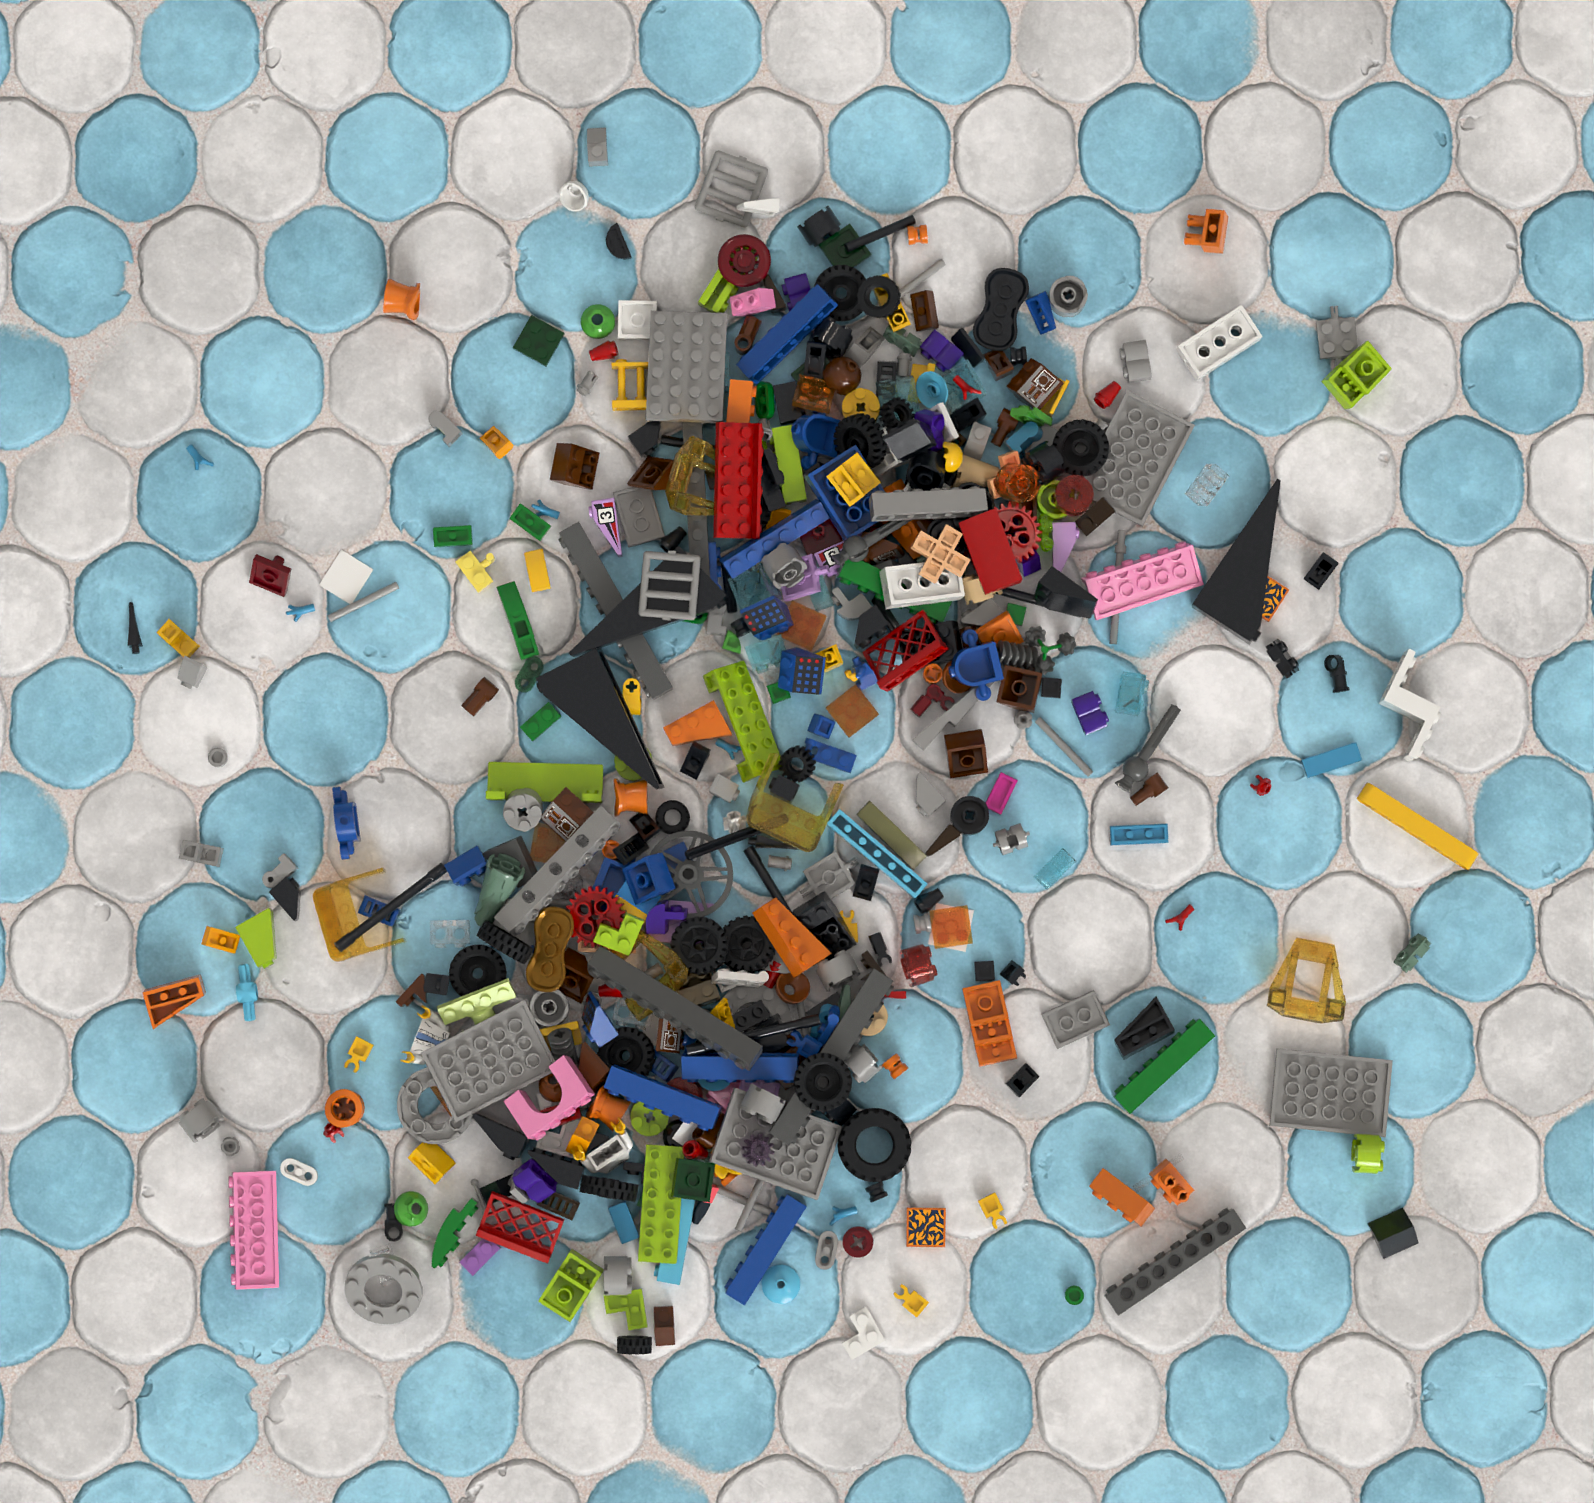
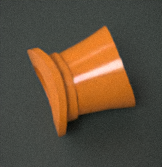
(402, 299)
(631, 797)
(344, 1108)
(607, 1108)

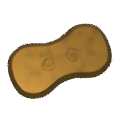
(552, 932)

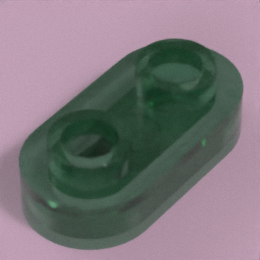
(528, 674)

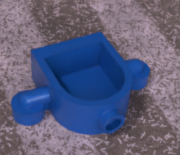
(815, 437)
(976, 665)
(345, 822)
(611, 876)

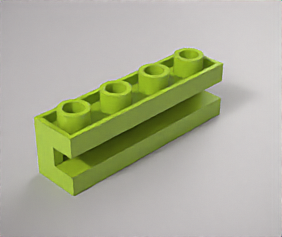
(719, 291)
(789, 463)

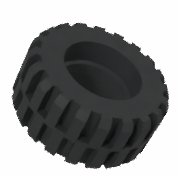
(874, 1171)

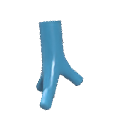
(198, 459)
(545, 510)
(300, 610)
(728, 747)
(842, 1213)

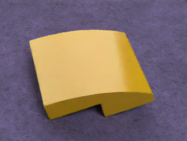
(853, 479)

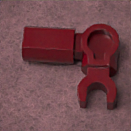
(932, 692)

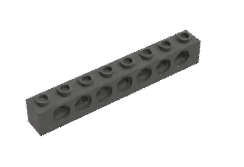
(1234, 1227)

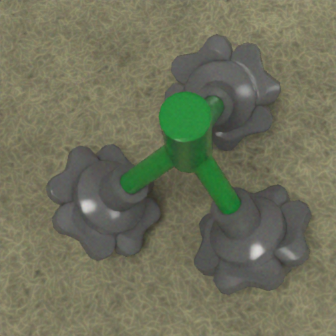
(1036, 637)

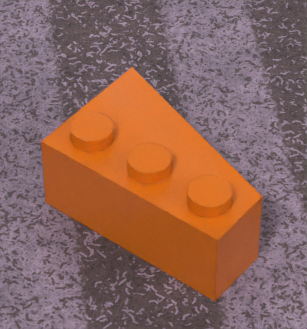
(740, 401)
(699, 725)
(171, 998)
(1121, 1197)

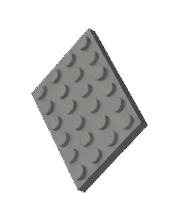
(686, 366)
(1140, 457)
(489, 1061)
(1330, 1092)
(793, 1167)

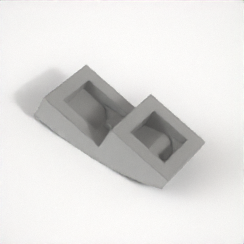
(201, 853)

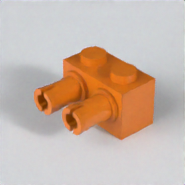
(1214, 230)
(1171, 1182)

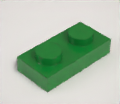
(530, 522)
(452, 536)
(540, 721)

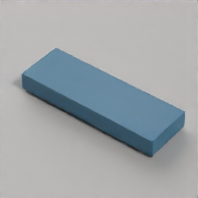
(1331, 760)
(1139, 834)

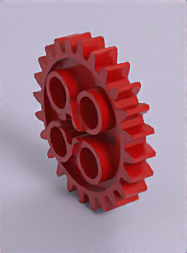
(1019, 549)
(612, 914)

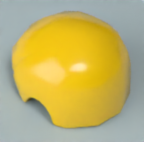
(953, 456)

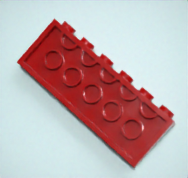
(738, 480)

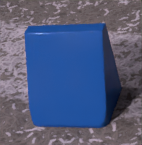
(821, 726)

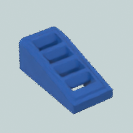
(1034, 308)
(393, 917)
(670, 1072)

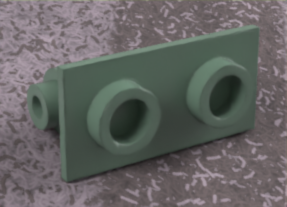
(908, 344)
(1417, 945)

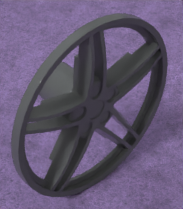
(690, 874)

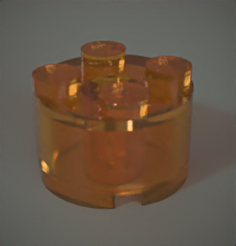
(1017, 482)

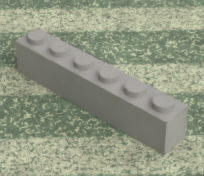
(927, 504)

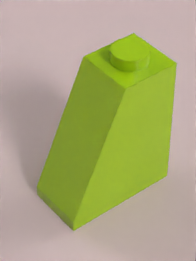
(259, 938)

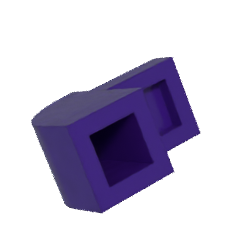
(658, 917)

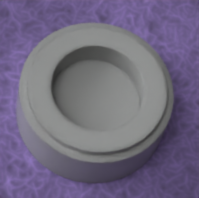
(217, 757)

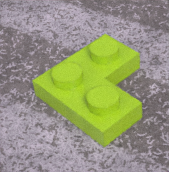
(622, 939)
(632, 1304)

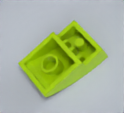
(1356, 375)
(571, 1285)

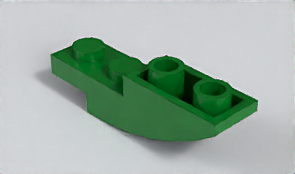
(517, 620)
(447, 1238)

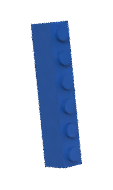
(786, 334)
(782, 532)
(714, 1068)
(663, 1097)
(765, 1250)

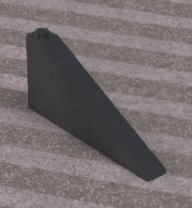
(1238, 585)
(625, 621)
(593, 699)

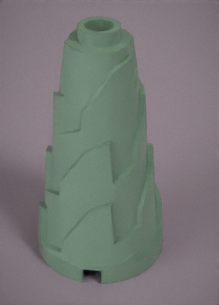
(498, 884)

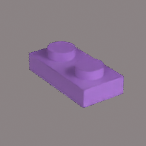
(479, 1256)

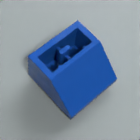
(466, 866)

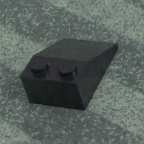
(1063, 595)
(504, 1137)

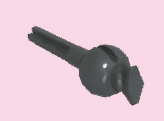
(856, 548)
(1136, 767)

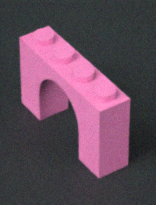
(574, 1093)

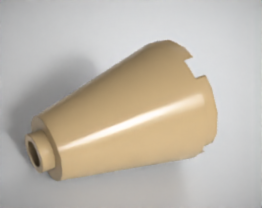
(974, 471)

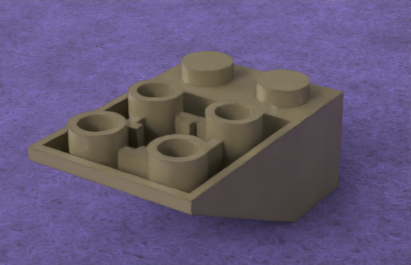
(699, 987)

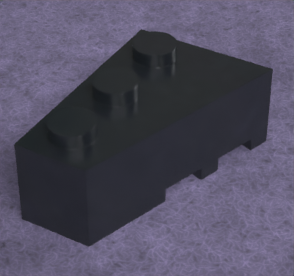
(1145, 1030)

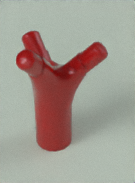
(965, 387)
(1180, 918)

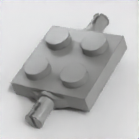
(1336, 336)
(829, 875)

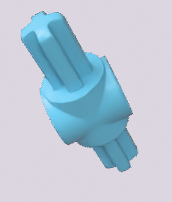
(247, 992)

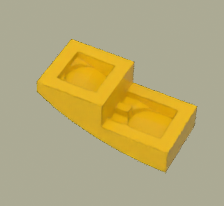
(537, 570)
(177, 639)

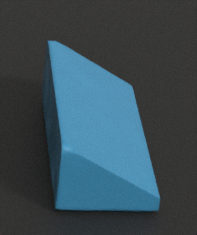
(624, 1222)

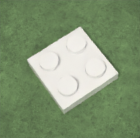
(635, 319)

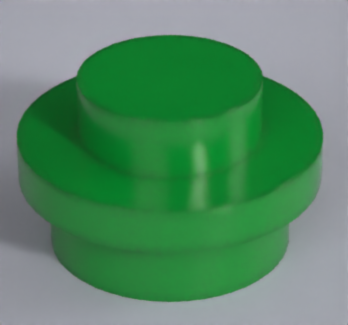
(1074, 1295)

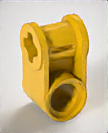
(632, 698)

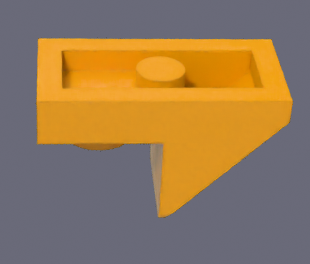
(496, 442)
(220, 939)
(583, 1135)

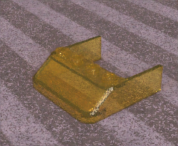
(785, 820)
(339, 917)

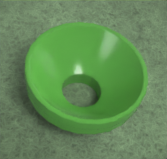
(598, 331)
(403, 1210)

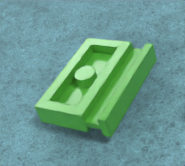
(1025, 414)

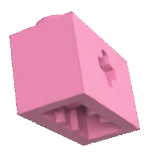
(752, 302)

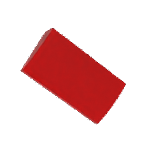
(990, 551)

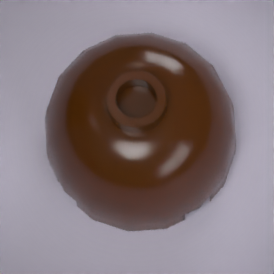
(842, 375)

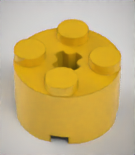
(861, 397)

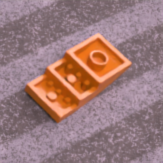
(989, 1023)

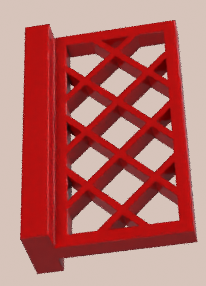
(915, 662)
(511, 1239)

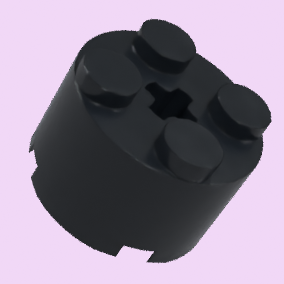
(819, 226)
(835, 336)
(1046, 462)
(926, 471)
(969, 804)

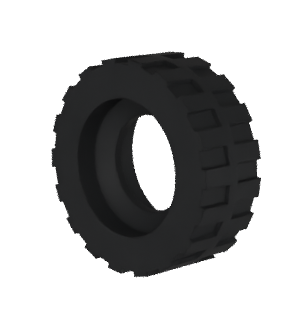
(864, 296)

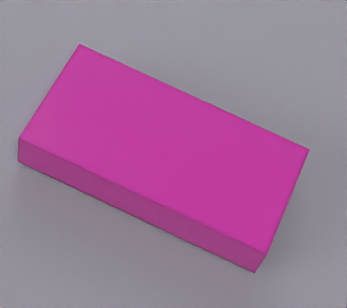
(1000, 793)

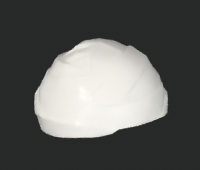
(574, 196)

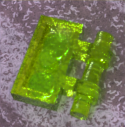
(1046, 527)

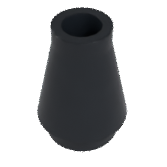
(673, 539)
(928, 900)

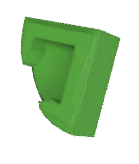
(732, 643)

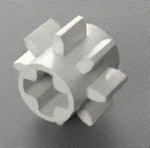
(734, 822)

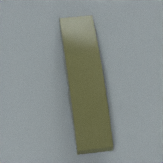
(891, 835)

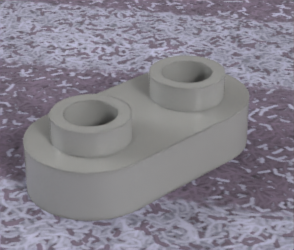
(826, 1250)

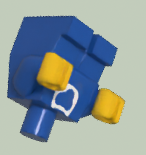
(862, 673)

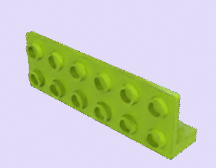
(746, 717)
(546, 779)
(659, 1210)

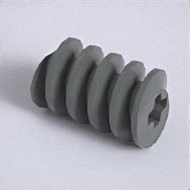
(1016, 654)
(562, 1044)

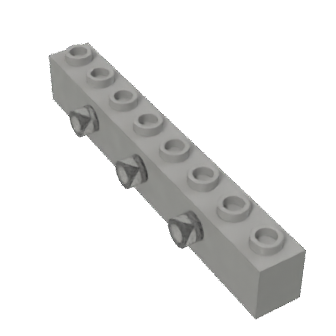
(558, 871)

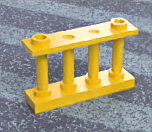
(622, 402)

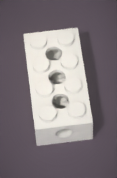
(1221, 330)
(915, 594)

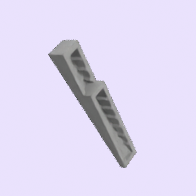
(951, 716)

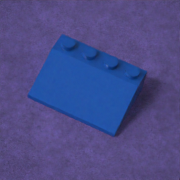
(846, 518)

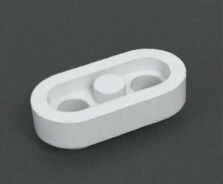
(299, 1172)

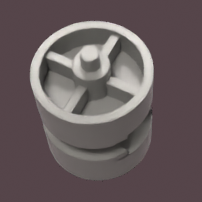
(1011, 839)

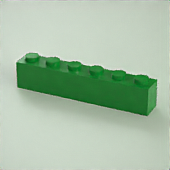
(868, 579)
(1163, 1066)

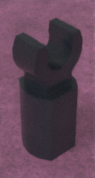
(879, 947)

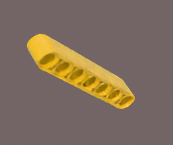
(1417, 826)

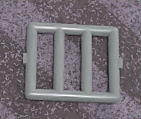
(712, 172)
(691, 597)

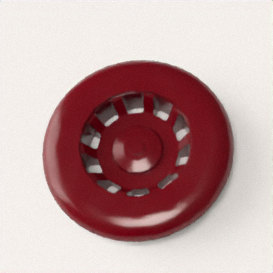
(744, 260)

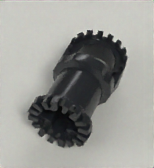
(1337, 674)
(391, 1221)

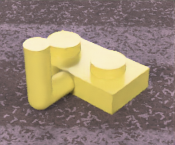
(476, 571)

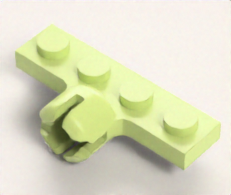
(477, 1004)

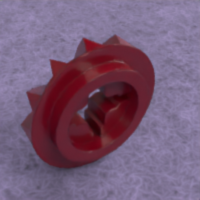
(867, 1242)

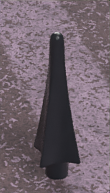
(134, 639)
(764, 842)

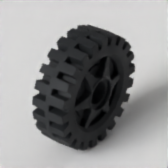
(845, 277)
(863, 433)
(1092, 437)
(702, 930)
(505, 942)
(471, 958)
(750, 958)
(636, 1043)
(807, 1082)
(608, 1188)

